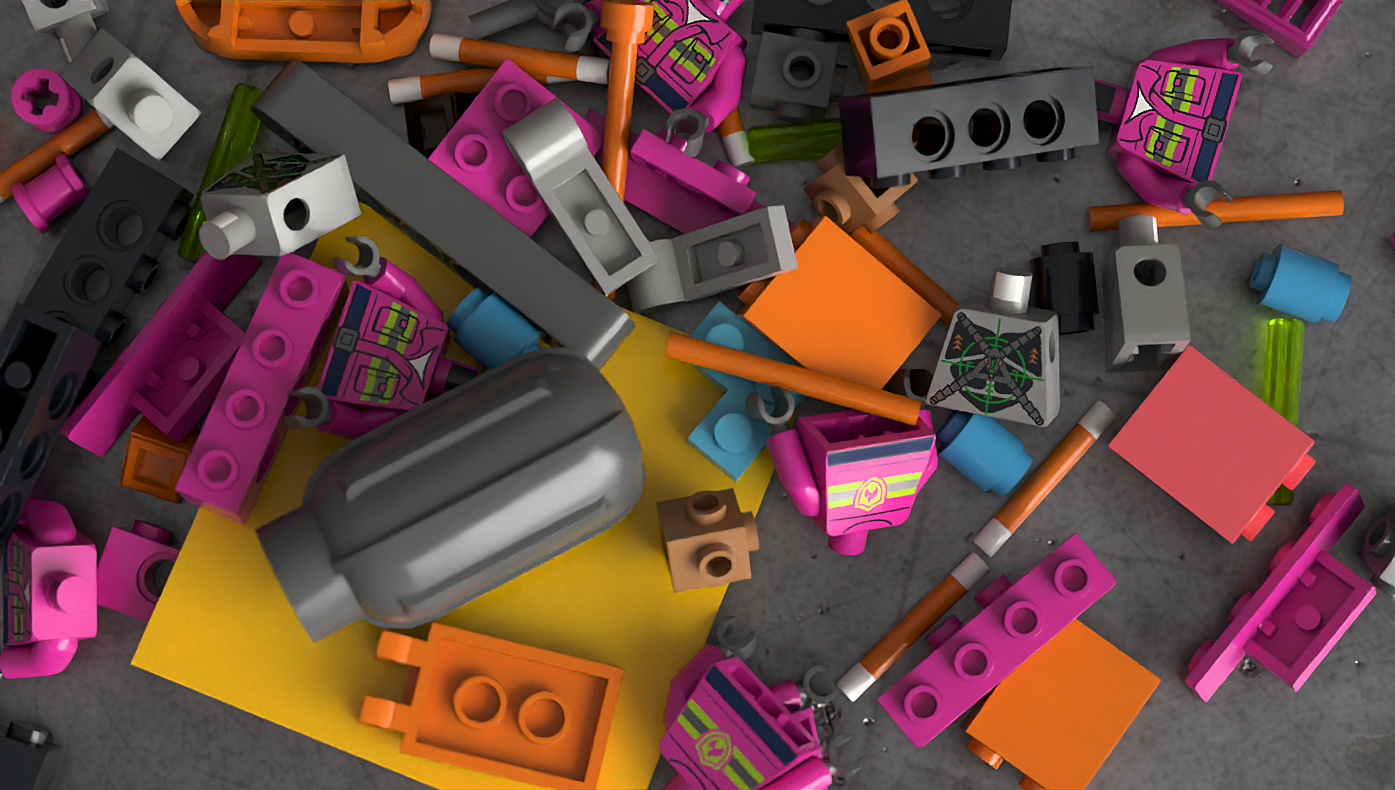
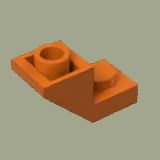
(890, 50)

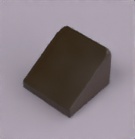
(433, 118)

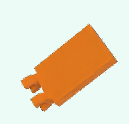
(499, 707)

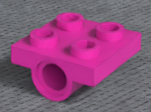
(481, 159)

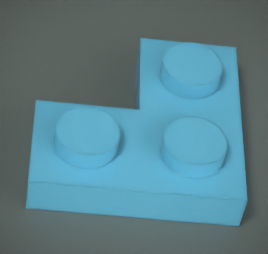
(727, 432)

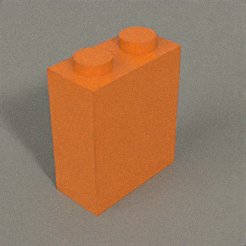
(838, 308)
(1060, 710)

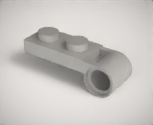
(579, 196)
(715, 260)

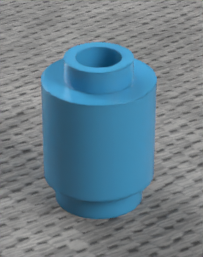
(1300, 284)
(492, 329)
(983, 451)

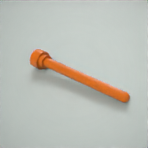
(626, 28)

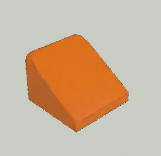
(155, 460)

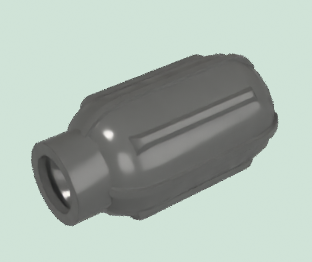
(458, 496)

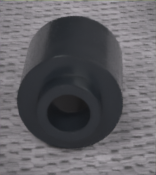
(1067, 285)

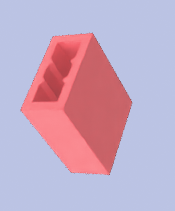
(1214, 446)

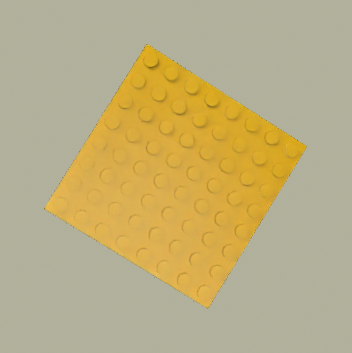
(605, 601)

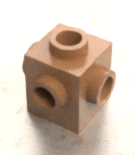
(851, 199)
(706, 539)

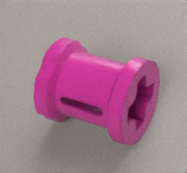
(40, 84)
(52, 192)

